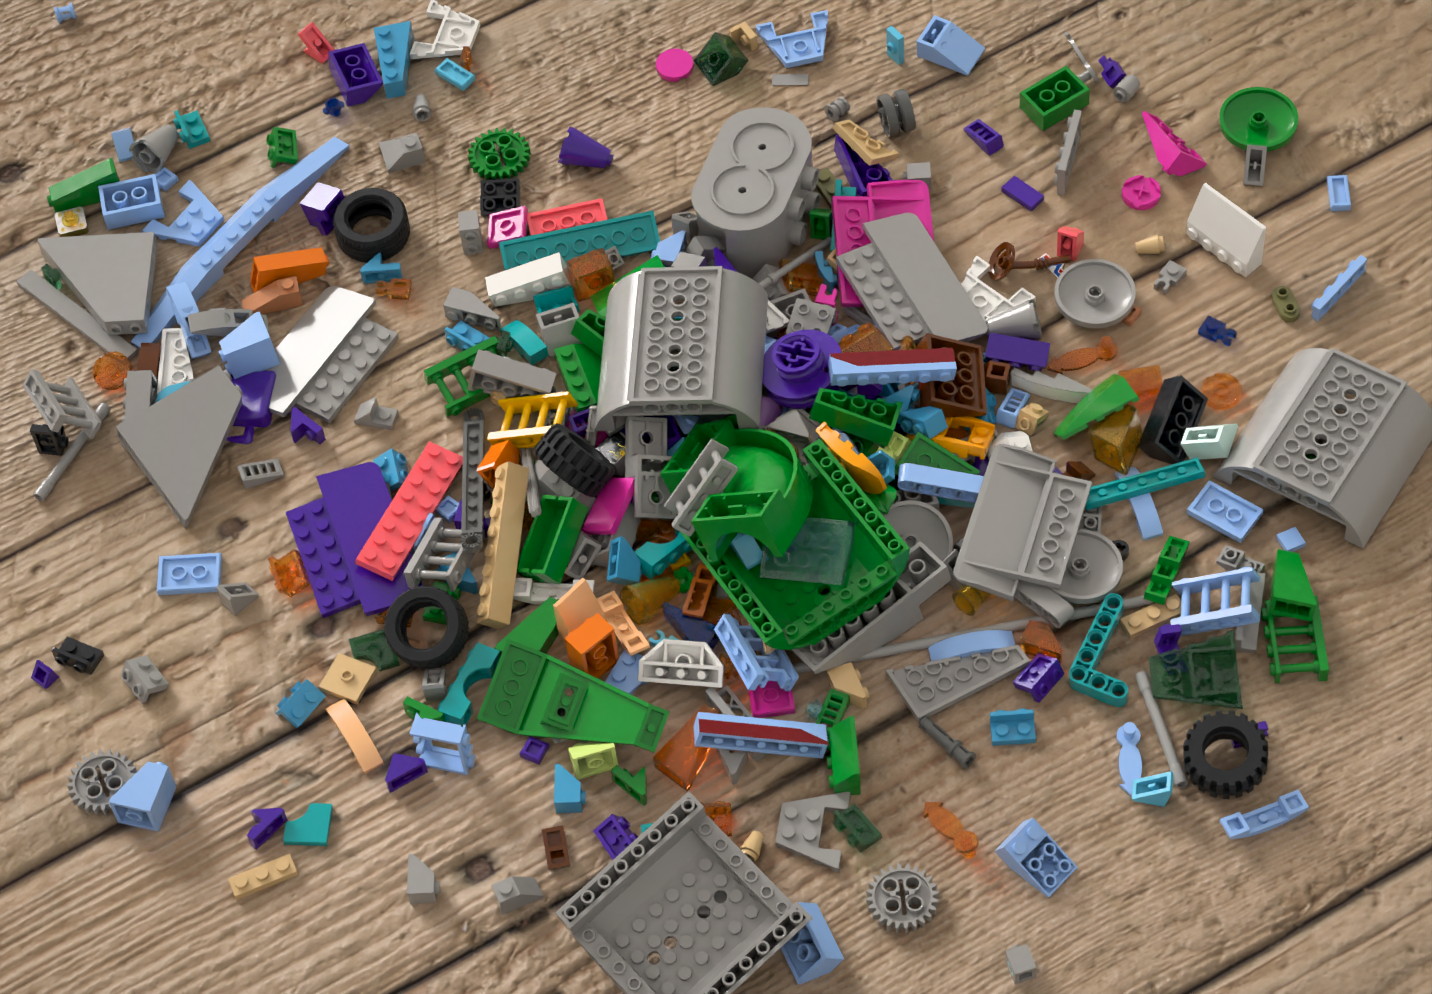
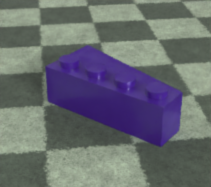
(856, 170)

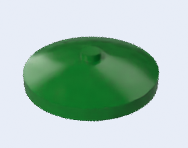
(1258, 118)

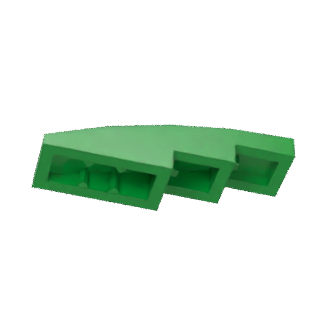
(1166, 570)

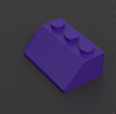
(354, 73)
(1017, 351)

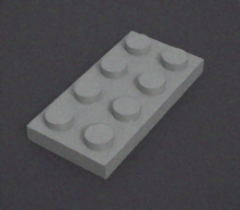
(1068, 152)

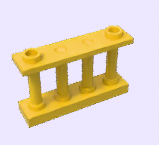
(531, 436)

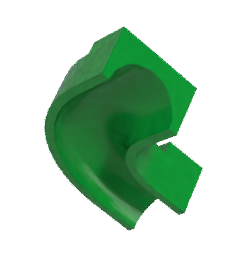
(763, 499)

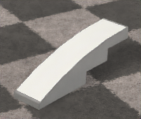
(1058, 388)

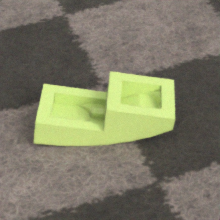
(896, 447)

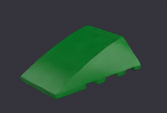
(1100, 402)

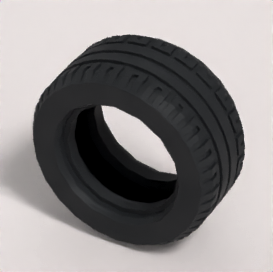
(369, 203)
(405, 607)

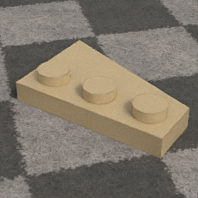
(868, 149)

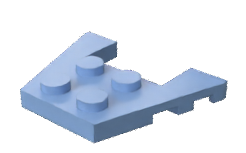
(800, 46)
(194, 223)

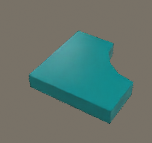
(311, 828)

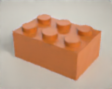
(593, 646)

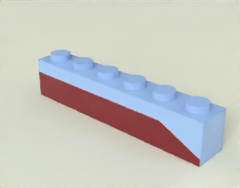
(892, 366)
(760, 735)

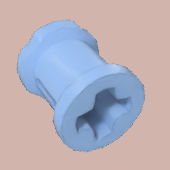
(71, 14)

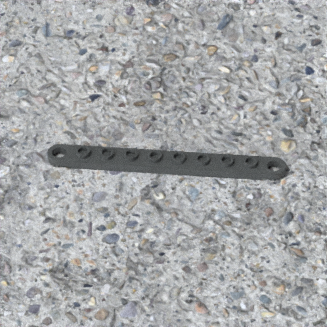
(472, 481)

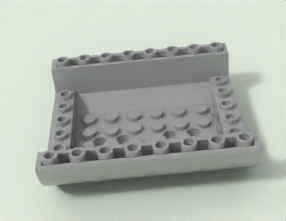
(717, 342)
(1365, 449)
(656, 895)

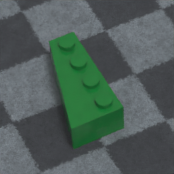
(590, 330)
(856, 415)

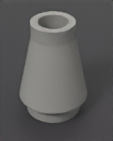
(421, 108)

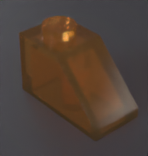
(1040, 639)

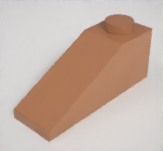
(275, 297)

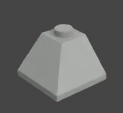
(402, 152)

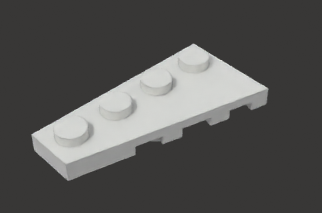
(174, 359)

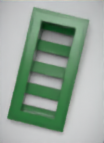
(835, 700)

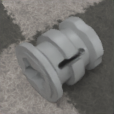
(837, 108)

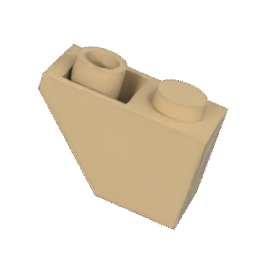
(847, 680)

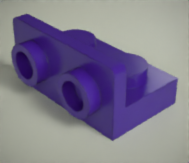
(1039, 676)
(615, 835)

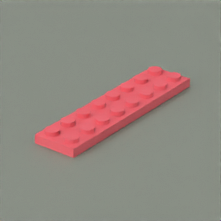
(407, 512)

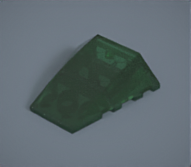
(1199, 673)

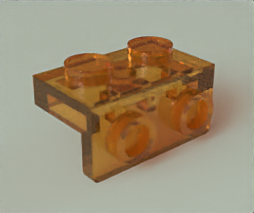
(289, 573)

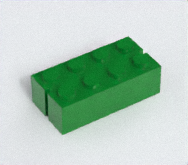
(551, 539)

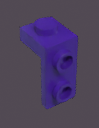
(1167, 638)

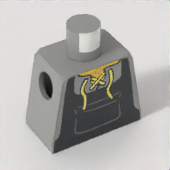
(614, 450)

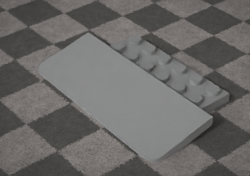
(909, 284)
(328, 355)
(1021, 524)

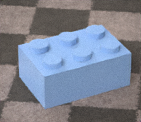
(131, 201)

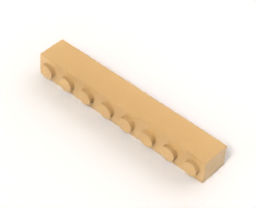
(503, 545)

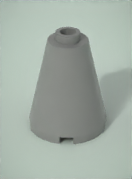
(154, 148)
(1017, 321)

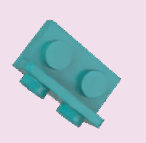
(192, 129)

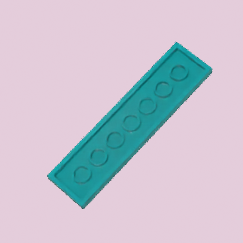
(630, 235)

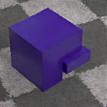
(320, 206)

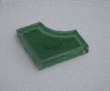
(374, 649)

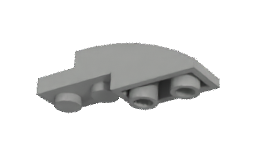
(220, 321)

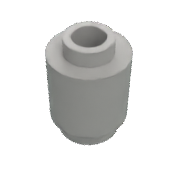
(1126, 88)

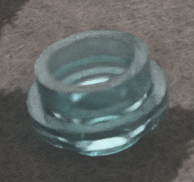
(814, 709)

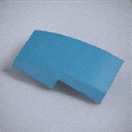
(825, 272)

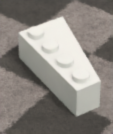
(526, 280)

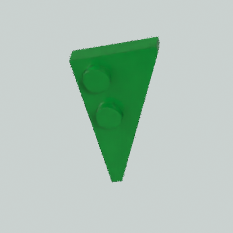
(928, 453)

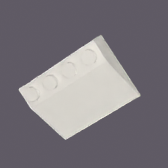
(1226, 231)

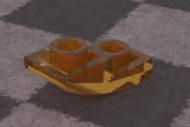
(661, 531)

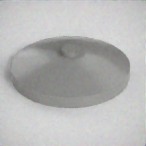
(1095, 293)
(921, 522)
(1092, 569)

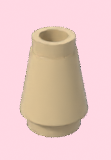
(1151, 245)
(752, 846)

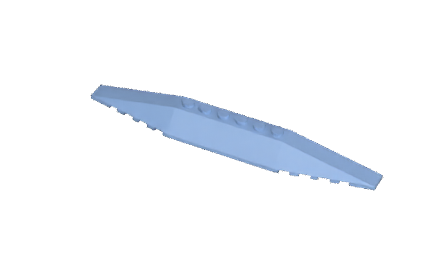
(264, 206)

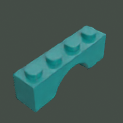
(658, 557)
(479, 665)

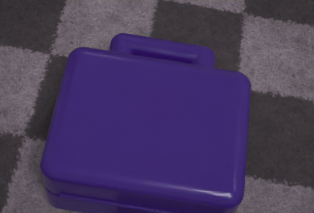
(256, 398)

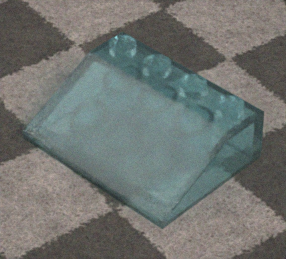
(815, 555)

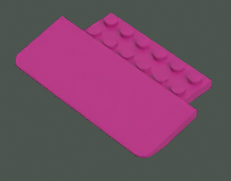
(883, 201)

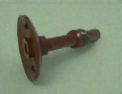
(1006, 261)

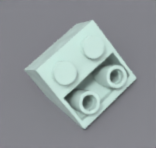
(1209, 441)

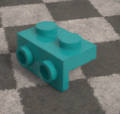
(554, 299)

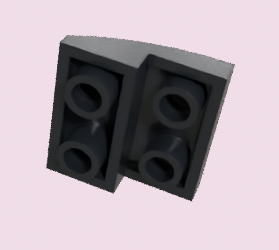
(499, 195)

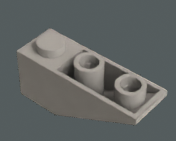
(468, 308)

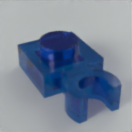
(1215, 329)

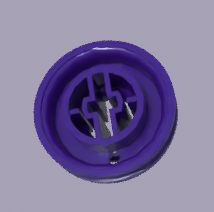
(798, 367)

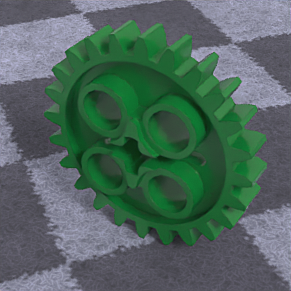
(486, 160)

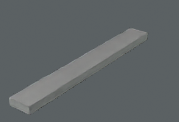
(73, 314)

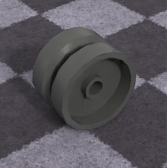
(896, 112)

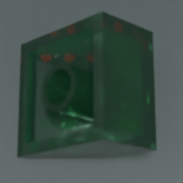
(720, 59)

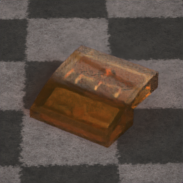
(801, 277)
(1145, 383)

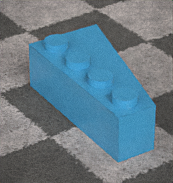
(394, 50)

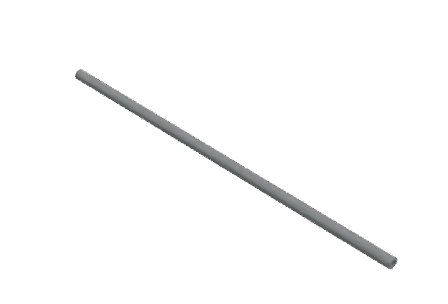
(1015, 625)

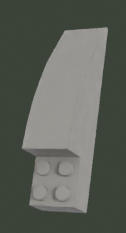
(886, 619)

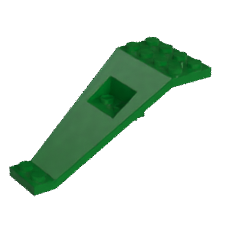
(532, 687)

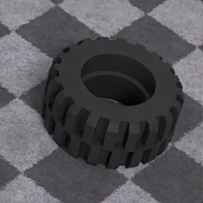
(574, 460)
(1225, 781)

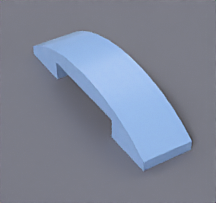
(1144, 511)
(970, 643)
(1265, 818)

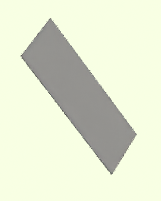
(789, 79)

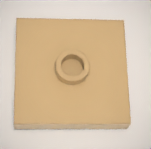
(347, 678)

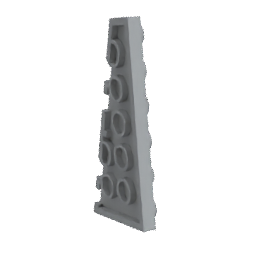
(949, 680)

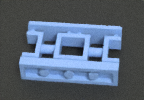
(753, 669)

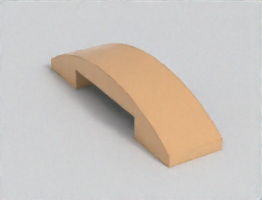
(625, 630)
(355, 735)

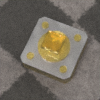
(71, 222)

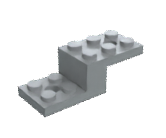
(646, 463)

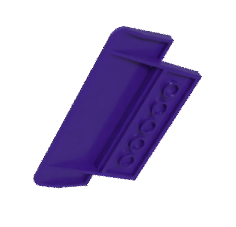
(333, 534)

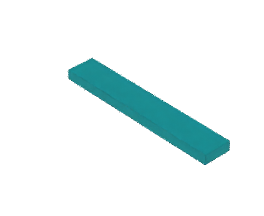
(1145, 483)

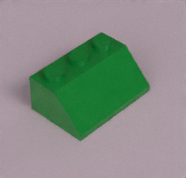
(844, 757)

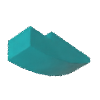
(526, 342)

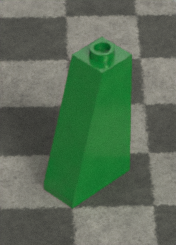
(82, 188)
(1290, 588)
(535, 631)

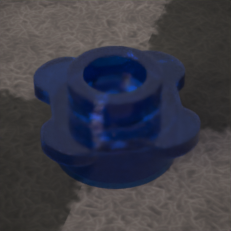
(333, 107)

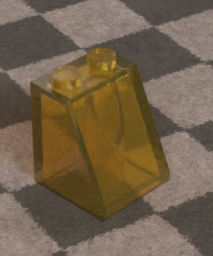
(1117, 438)

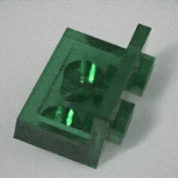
(856, 827)

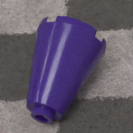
(584, 151)

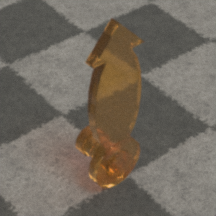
(1083, 357)
(951, 828)

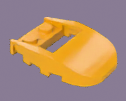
(978, 442)
(857, 466)

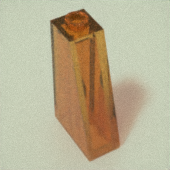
(680, 757)

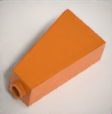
(302, 263)

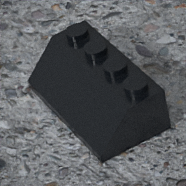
(1175, 409)

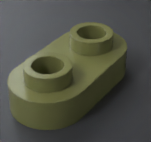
(1285, 302)

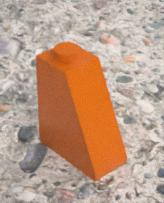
(496, 456)

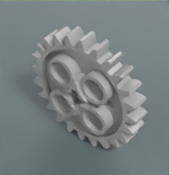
(83, 789)
(923, 896)

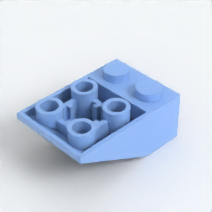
(948, 46)
(1036, 857)

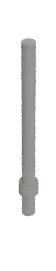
(772, 278)

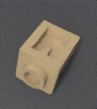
(745, 34)

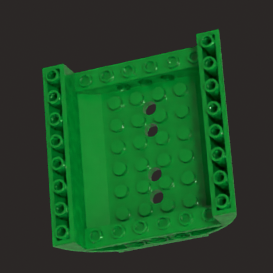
(794, 612)

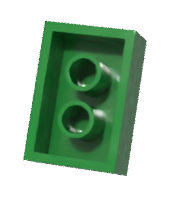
(1054, 98)

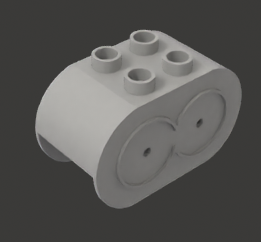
(757, 188)

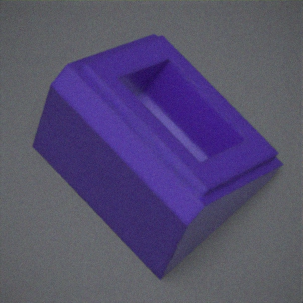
(43, 675)

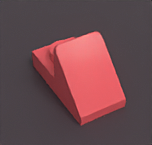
(316, 43)

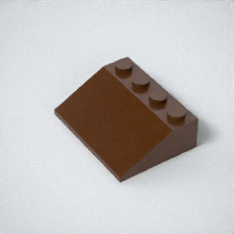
(964, 394)

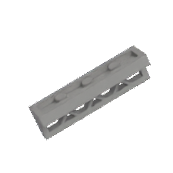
(1247, 634)
(714, 700)

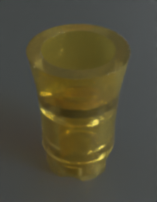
(969, 599)

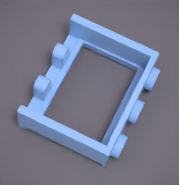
(440, 758)

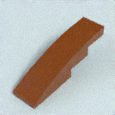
(700, 592)

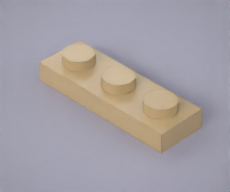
(1151, 617)
(263, 876)

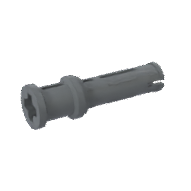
(953, 747)

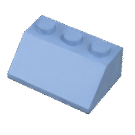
(812, 949)

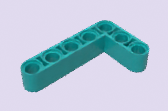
(1095, 652)

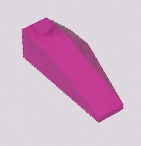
(1170, 148)

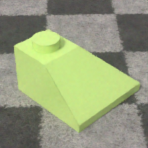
(592, 758)

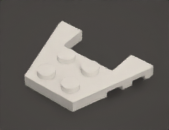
(454, 33)
(985, 298)

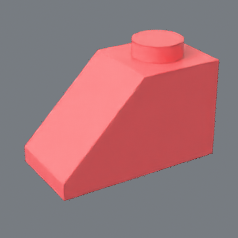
(1069, 242)

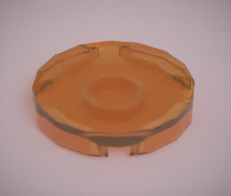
(111, 370)
(1222, 391)

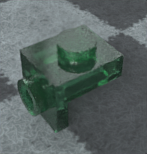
(505, 344)

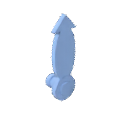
(1129, 759)

